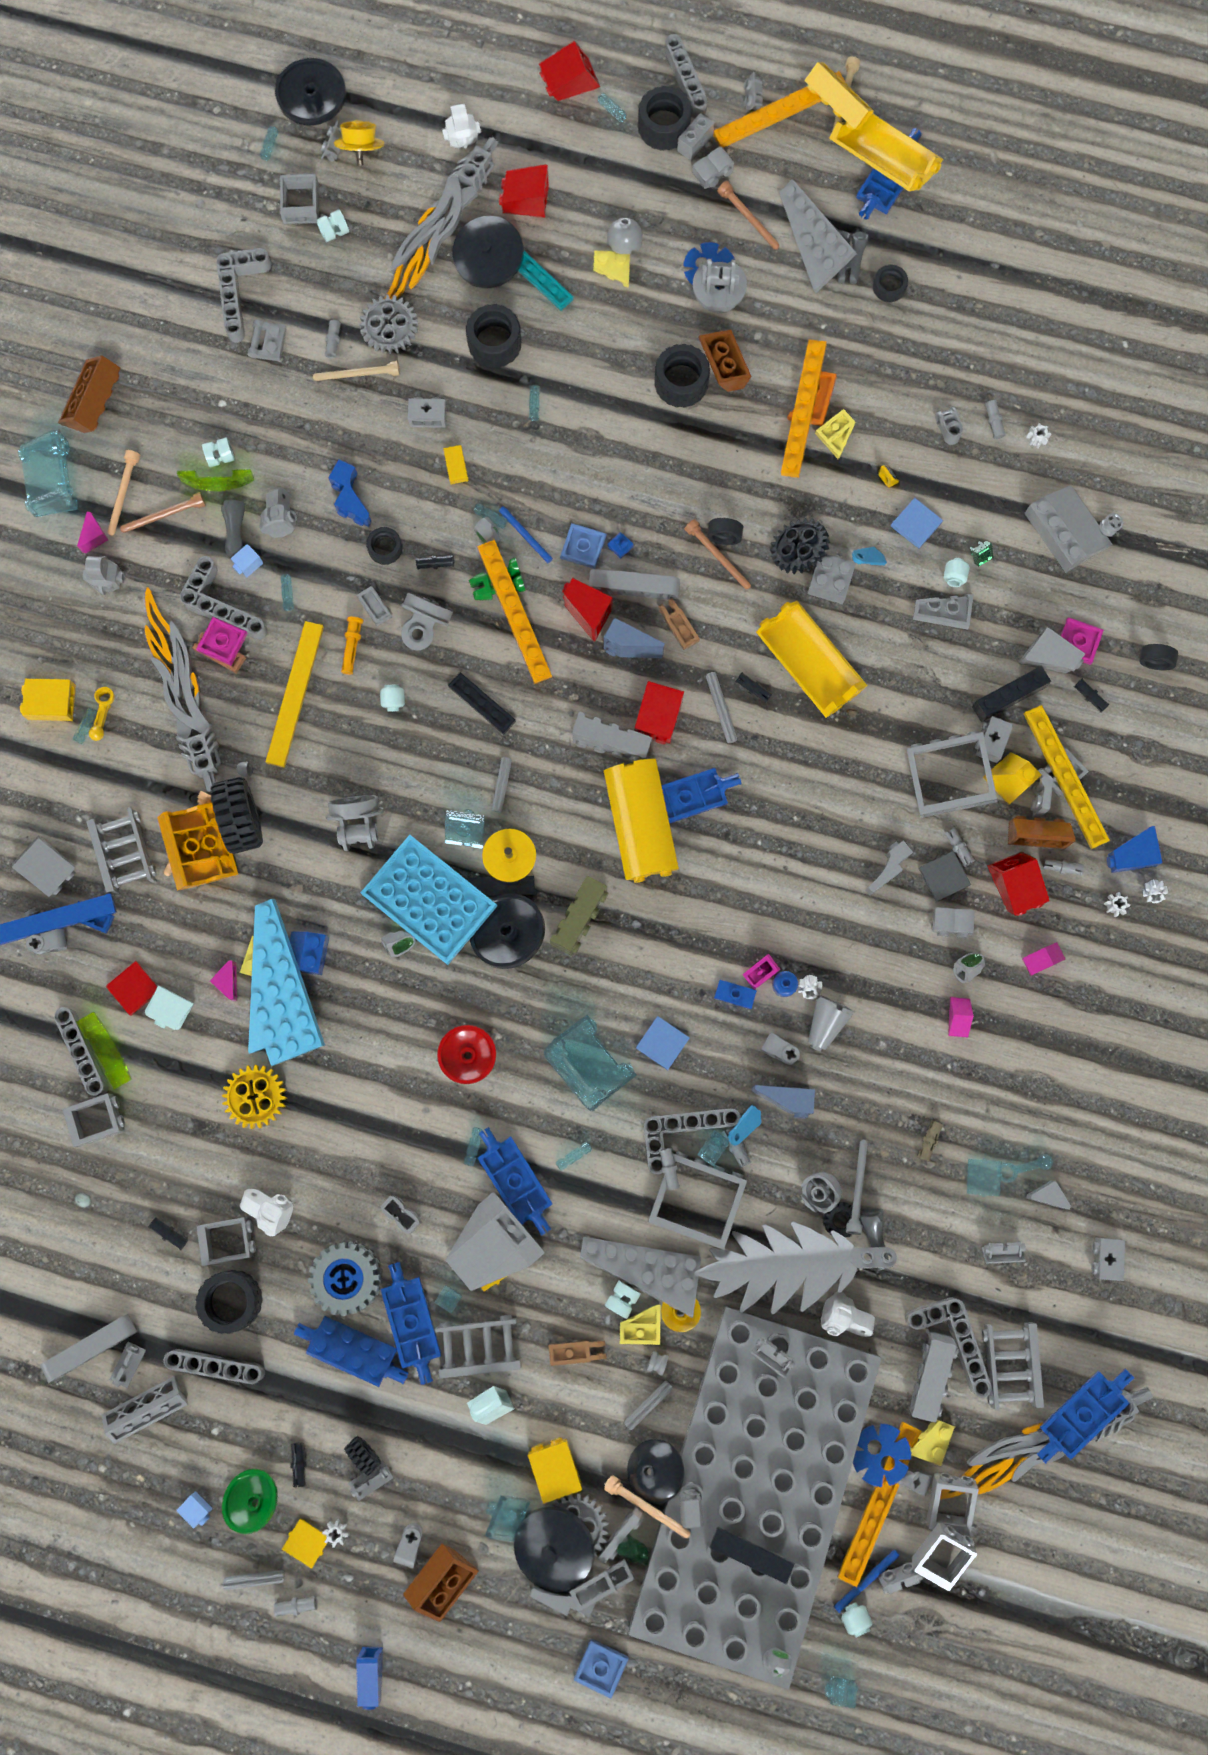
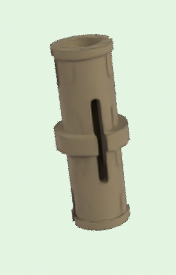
(930, 1141)

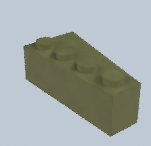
(579, 915)

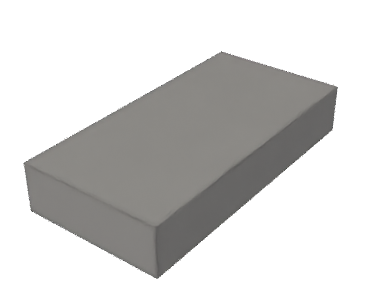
(374, 606)

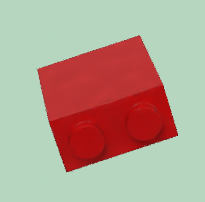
(568, 73)
(525, 191)
(587, 606)
(659, 712)
(1019, 883)

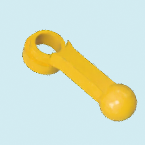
(96, 732)

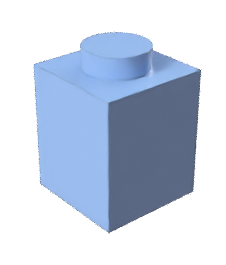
(246, 561)
(195, 1510)

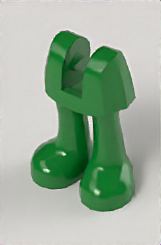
(488, 591)

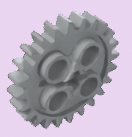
(388, 324)
(587, 1512)

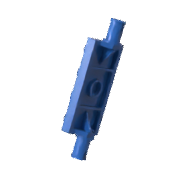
(879, 190)
(697, 794)
(515, 1180)
(411, 1322)
(351, 1351)
(1084, 1415)

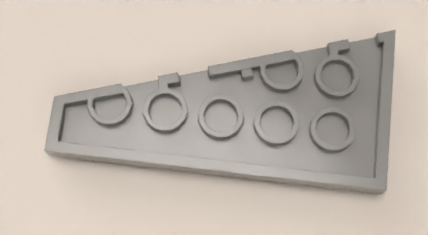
(819, 242)
(653, 1271)

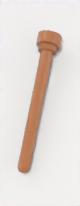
(726, 191)
(196, 501)
(694, 529)

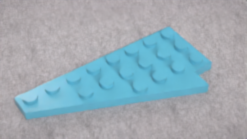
(279, 1004)

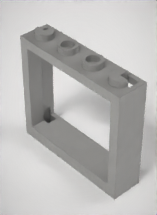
(958, 804)
(717, 1171)

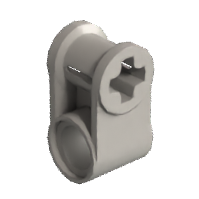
(948, 422)
(50, 942)
(776, 1048)
(916, 1480)
(408, 1547)

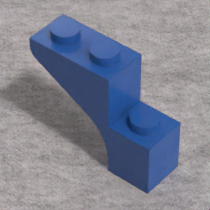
(348, 503)

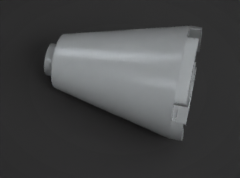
(827, 1022)

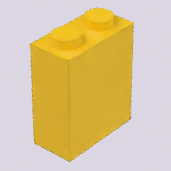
(48, 699)
(554, 1470)

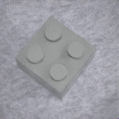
(831, 578)

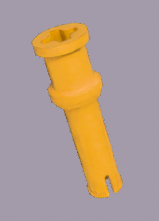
(352, 637)

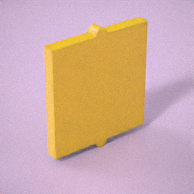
(305, 1543)

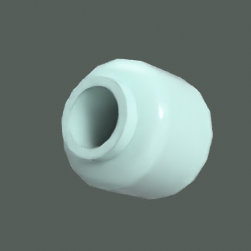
(956, 572)
(392, 697)
(856, 1620)

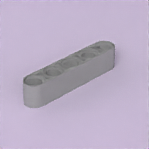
(685, 74)
(635, 584)
(88, 1058)
(88, 1348)
(205, 1366)

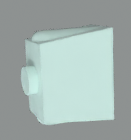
(168, 1008)
(490, 1405)

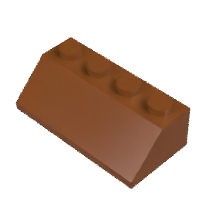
(90, 394)

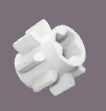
(1043, 435)
(1155, 891)
(1113, 908)
(810, 987)
(340, 1530)

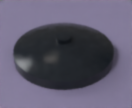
(310, 91)
(488, 252)
(510, 932)
(554, 1549)

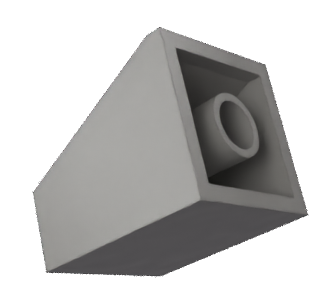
(1052, 653)
(44, 866)

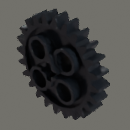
(800, 546)

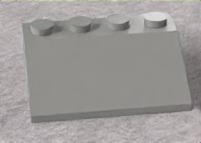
(1067, 528)

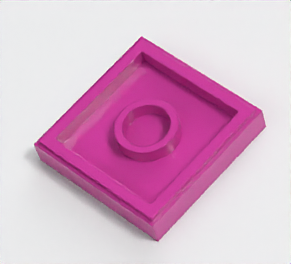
(1083, 637)
(222, 641)

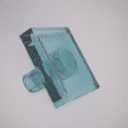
(464, 828)
(506, 1517)

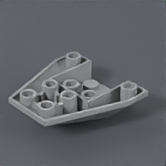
(492, 1245)

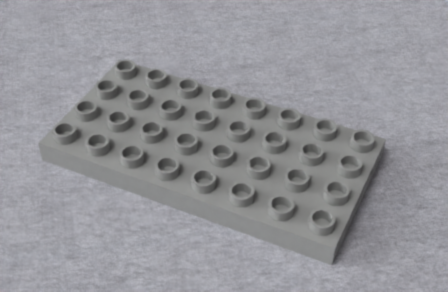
(770, 1470)

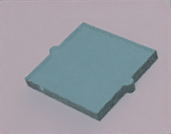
(984, 1177)

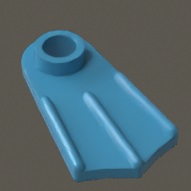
(868, 556)
(746, 1125)

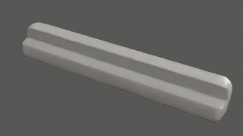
(501, 785)
(648, 1405)
(255, 1579)

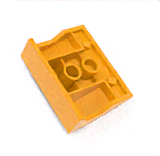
(195, 847)

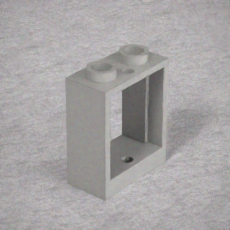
(299, 215)
(74, 1124)
(206, 1245)
(963, 1484)
(944, 1577)

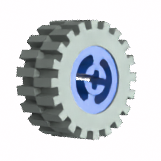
(367, 1276)

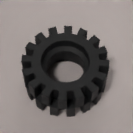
(828, 1218)
(362, 1455)

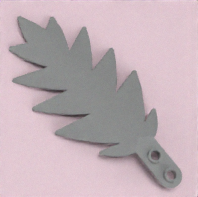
(789, 1264)

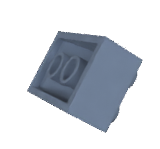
(630, 642)
(792, 1100)

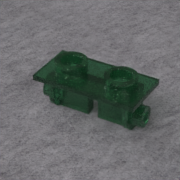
(634, 1551)

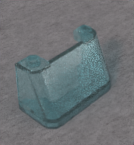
(47, 474)
(587, 1064)

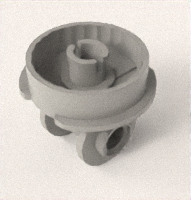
(723, 275)
(423, 618)
(353, 808)

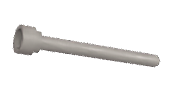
(854, 1226)

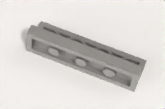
(144, 1413)

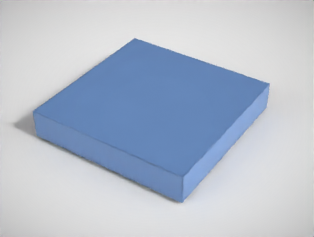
(916, 523)
(583, 546)
(662, 1043)
(601, 1668)

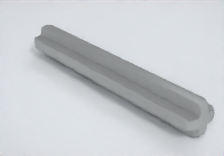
(721, 707)

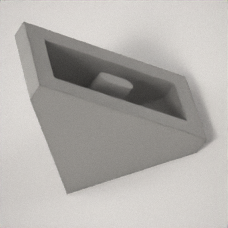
(1050, 1194)

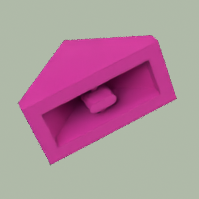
(91, 534)
(1043, 958)
(761, 972)
(226, 980)
(960, 1017)

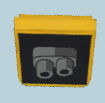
(888, 476)

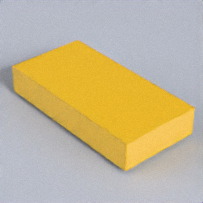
(455, 464)

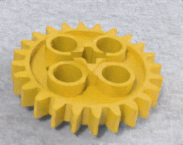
(236, 1101)

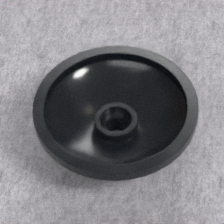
(665, 1475)

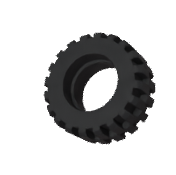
(236, 815)

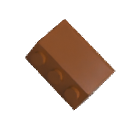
(726, 360)
(1040, 833)
(440, 1583)

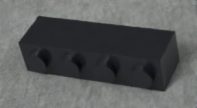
(1011, 693)

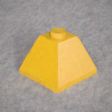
(1013, 777)

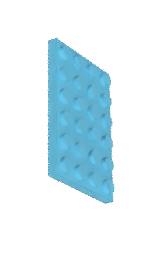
(428, 899)

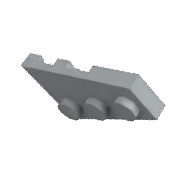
(947, 611)
(631, 1521)

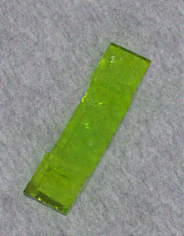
(239, 478)
(105, 1050)

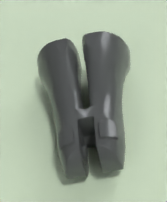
(859, 244)
(233, 516)
(872, 1224)

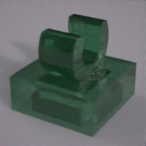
(982, 553)

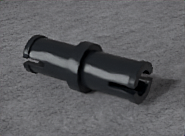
(435, 562)
(753, 687)
(1091, 695)
(168, 1233)
(298, 1464)

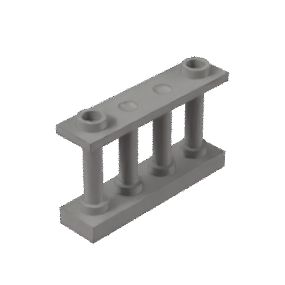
(103, 847)
(1030, 1354)
(470, 1366)

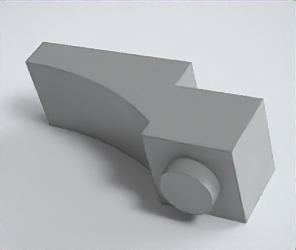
(896, 855)
(602, 1585)
(558, 1600)

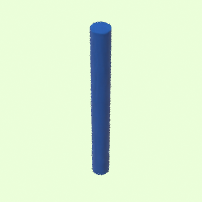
(525, 534)
(868, 1579)

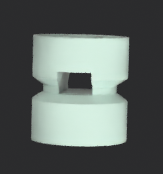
(332, 225)
(224, 449)
(620, 1306)

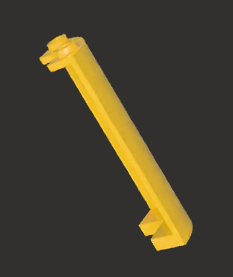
(889, 152)
(811, 658)
(641, 820)

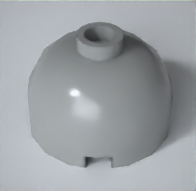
(624, 236)
(821, 1192)

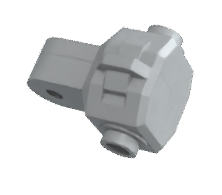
(277, 518)
(102, 574)

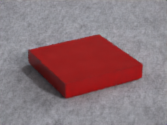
(132, 988)

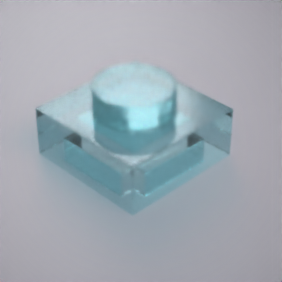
(448, 1299)

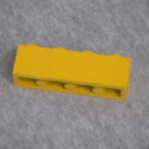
(838, 96)

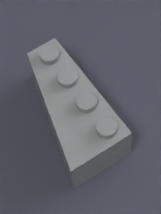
(610, 738)
(933, 1375)

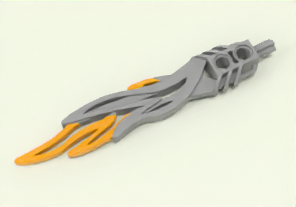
(430, 226)
(183, 676)
(1029, 1444)

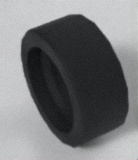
(890, 270)
(725, 531)
(384, 532)
(1158, 657)

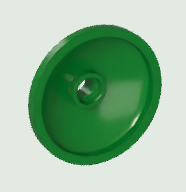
(241, 1497)

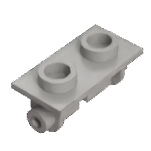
(753, 88)
(328, 147)
(1004, 1254)
(777, 1361)
(127, 1365)
(365, 1484)
(892, 1579)

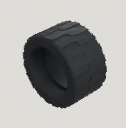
(663, 99)
(487, 317)
(682, 356)
(204, 1302)

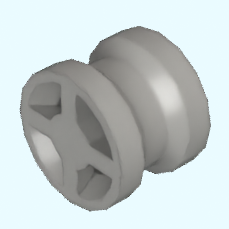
(1111, 524)
(657, 1363)

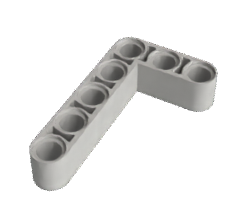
(231, 289)
(217, 607)
(682, 1127)
(966, 1335)

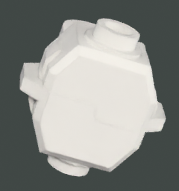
(461, 128)
(271, 1213)
(841, 1315)

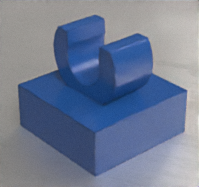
(620, 545)

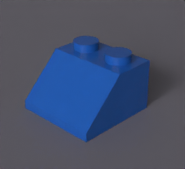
(309, 951)

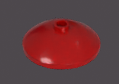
(464, 1040)

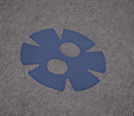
(709, 251)
(898, 1450)

